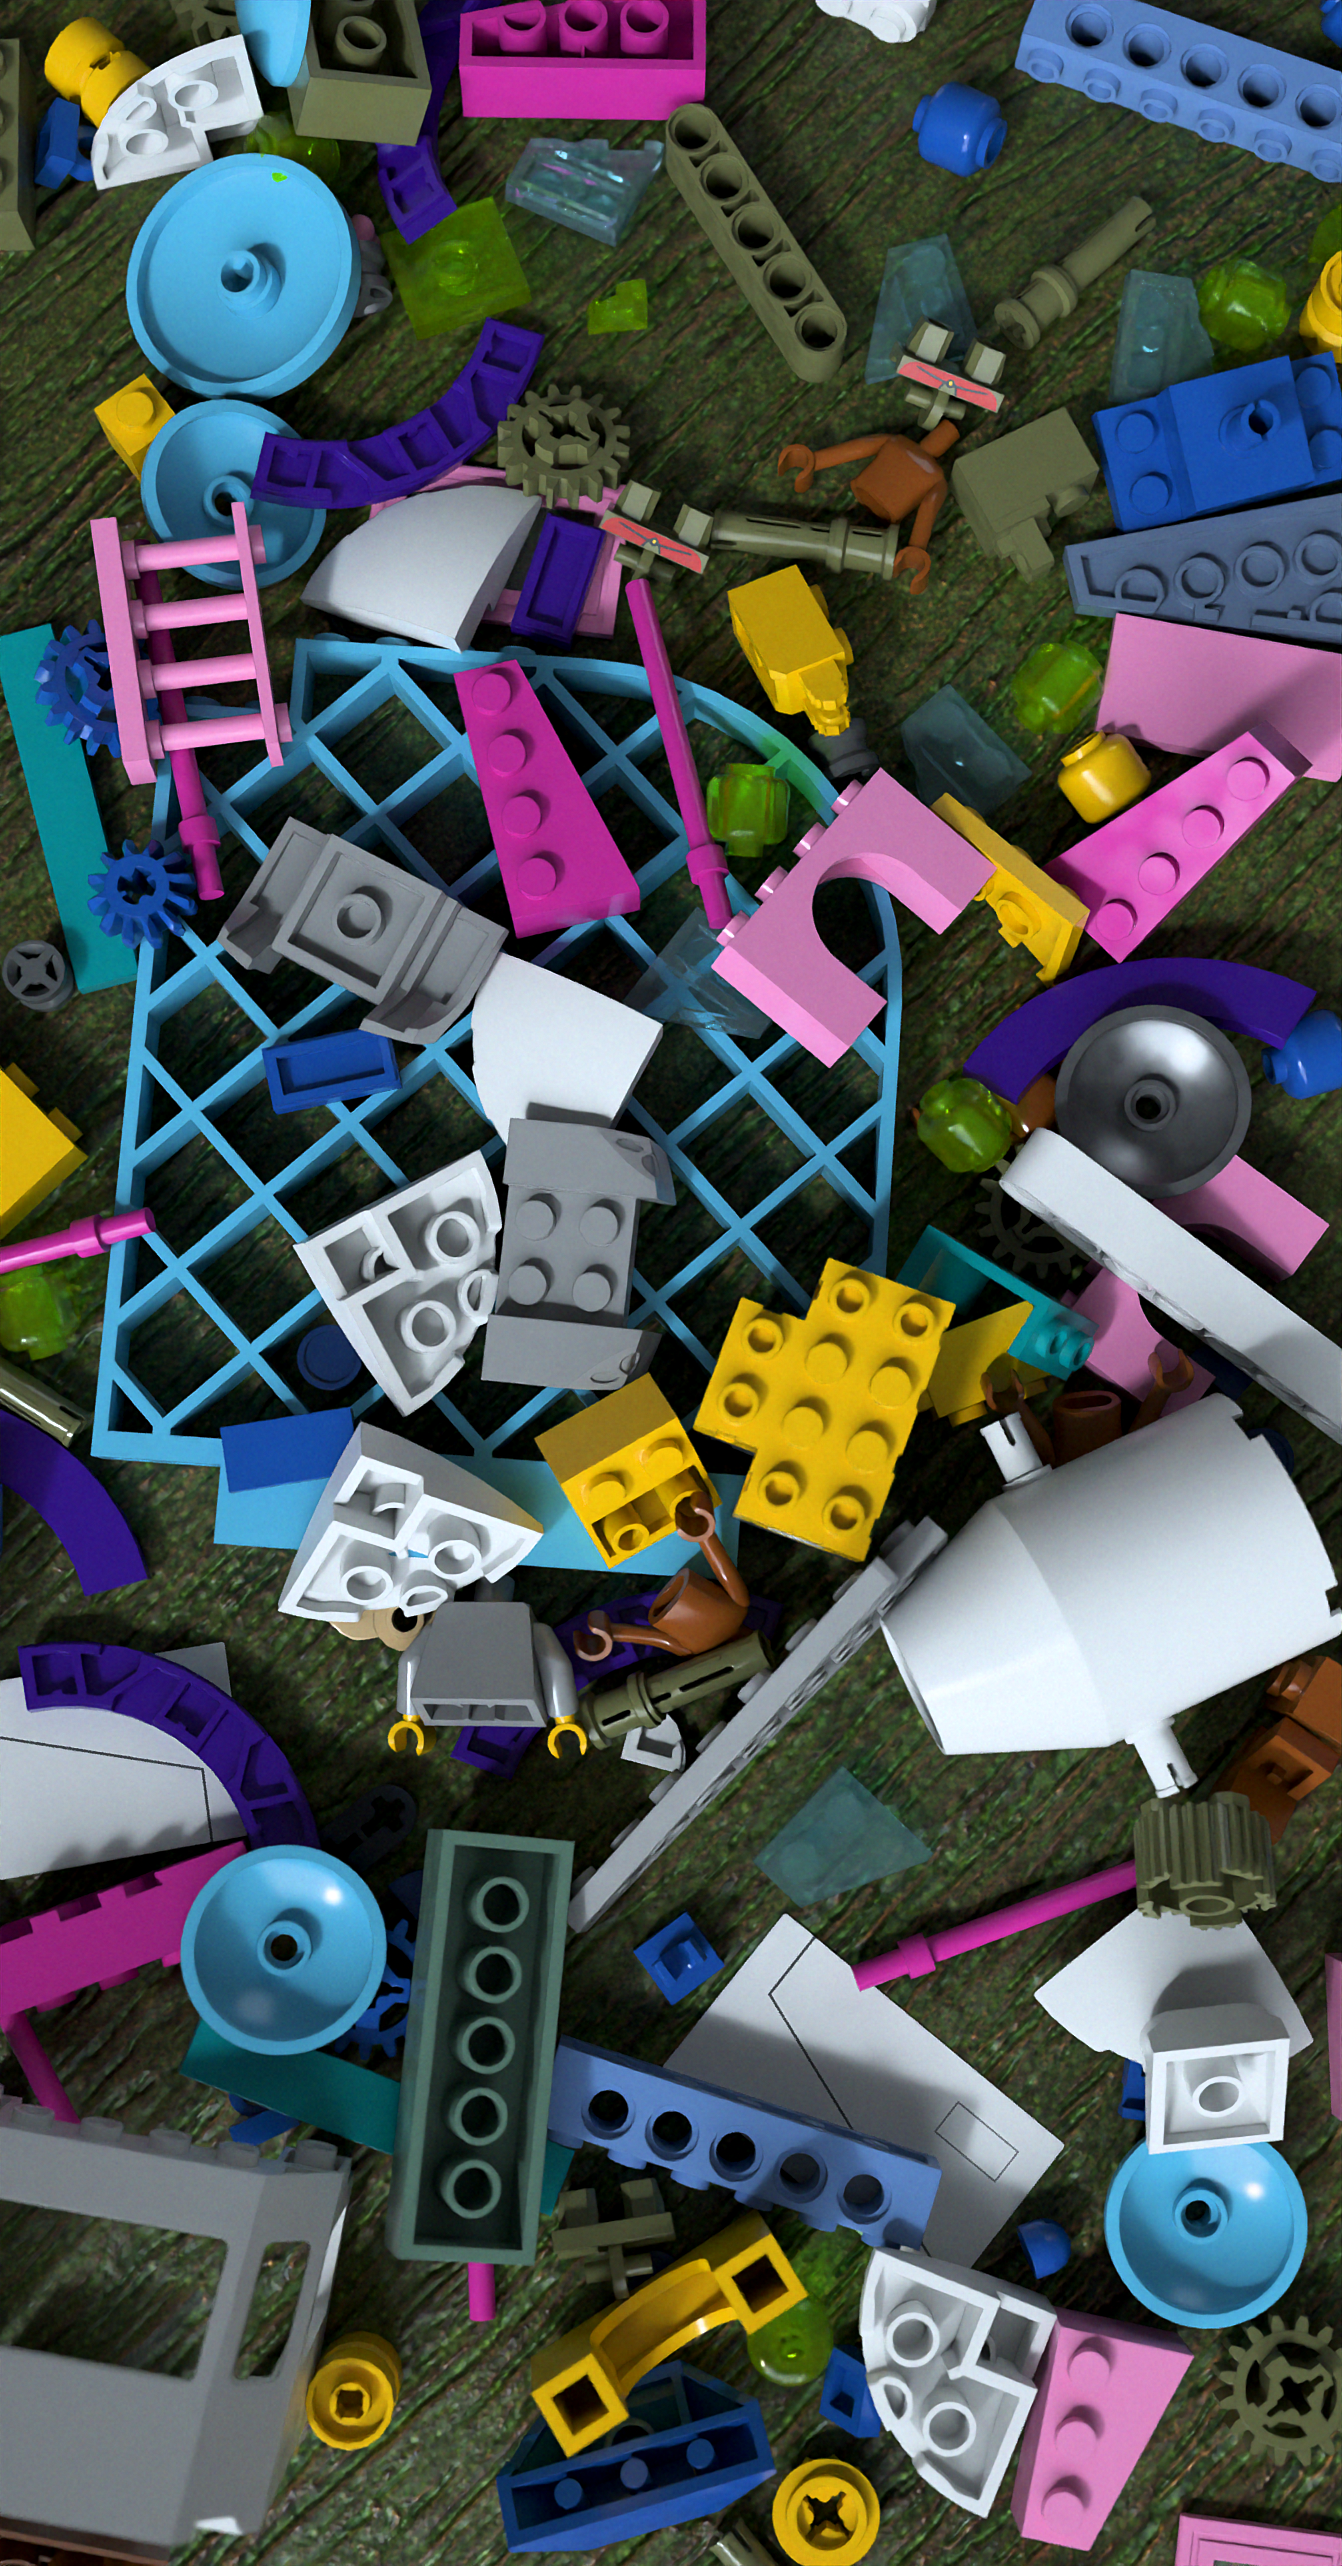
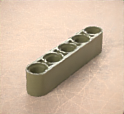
(754, 217)

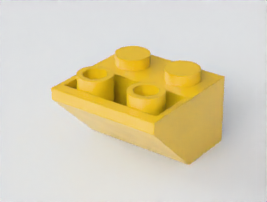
(626, 1469)

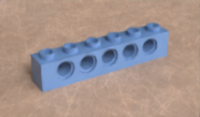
(1183, 52)
(888, 2220)

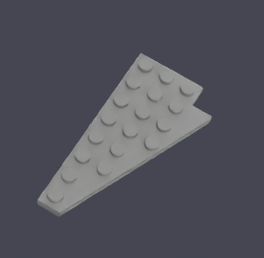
(771, 1702)

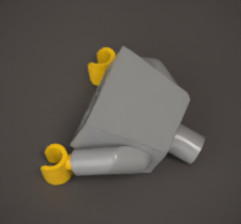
(485, 1668)

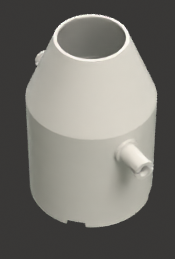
(1114, 1592)

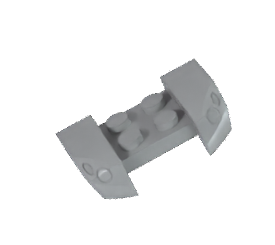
(364, 931)
(572, 1256)

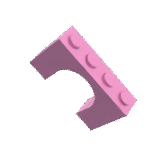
(877, 837)
(1233, 1207)

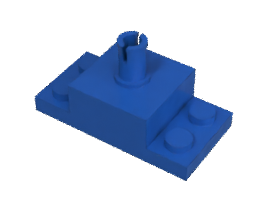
(1222, 442)

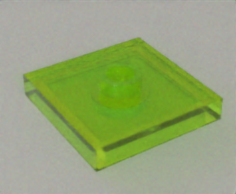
(456, 270)

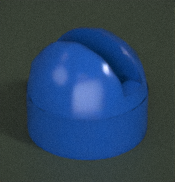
(1044, 2246)

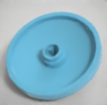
(243, 278)

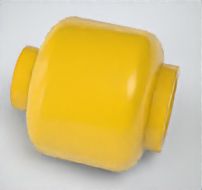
(1103, 777)

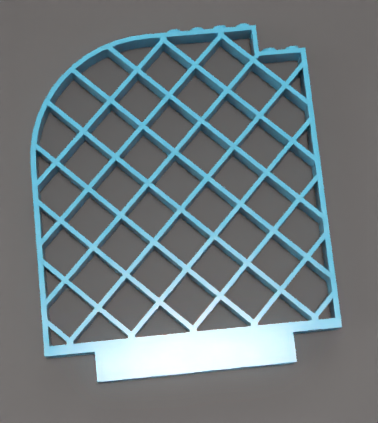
(282, 1513)

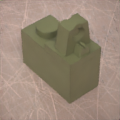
(1020, 481)

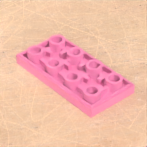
(1206, 688)

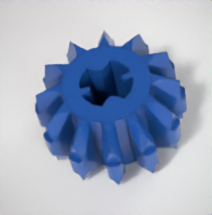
(133, 875)

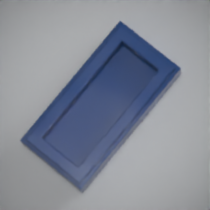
(330, 1069)
(285, 1449)

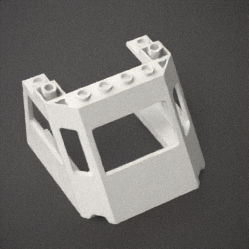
(142, 2447)

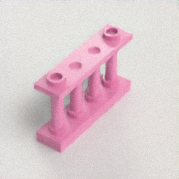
(139, 680)

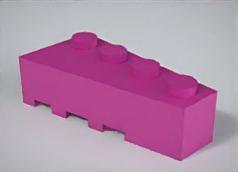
(543, 824)

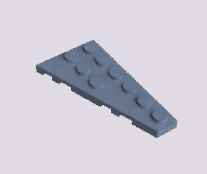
(1236, 572)

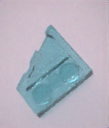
(584, 183)
(918, 282)
(1157, 337)
(960, 755)
(689, 992)
(838, 1843)

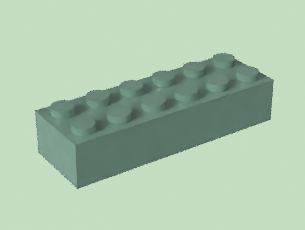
(479, 2049)

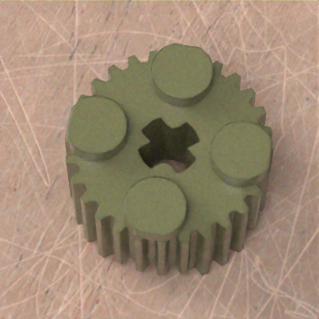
(1203, 1860)

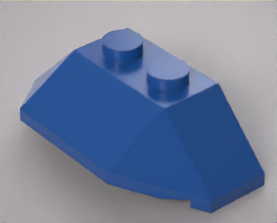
(674, 2459)

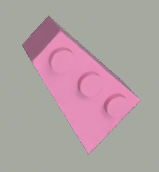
(1089, 2422)

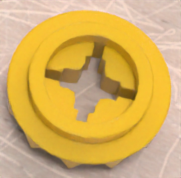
(828, 2542)

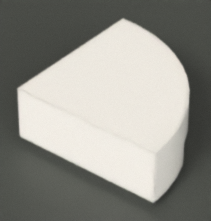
(656, 1747)

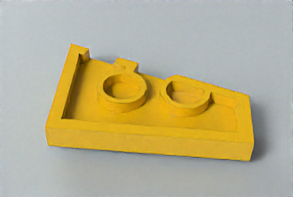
(1026, 900)

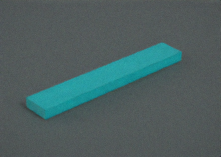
(64, 813)
(326, 2095)

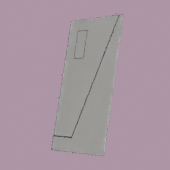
(103, 1783)
(815, 2044)

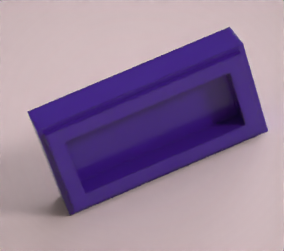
(558, 581)

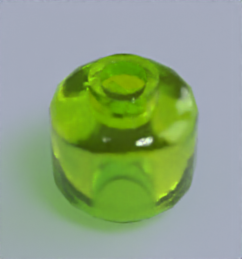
(276, 136)
(1243, 304)
(1057, 688)
(747, 808)
(964, 1125)
(37, 1311)
(796, 2359)

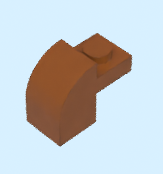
(1277, 1771)

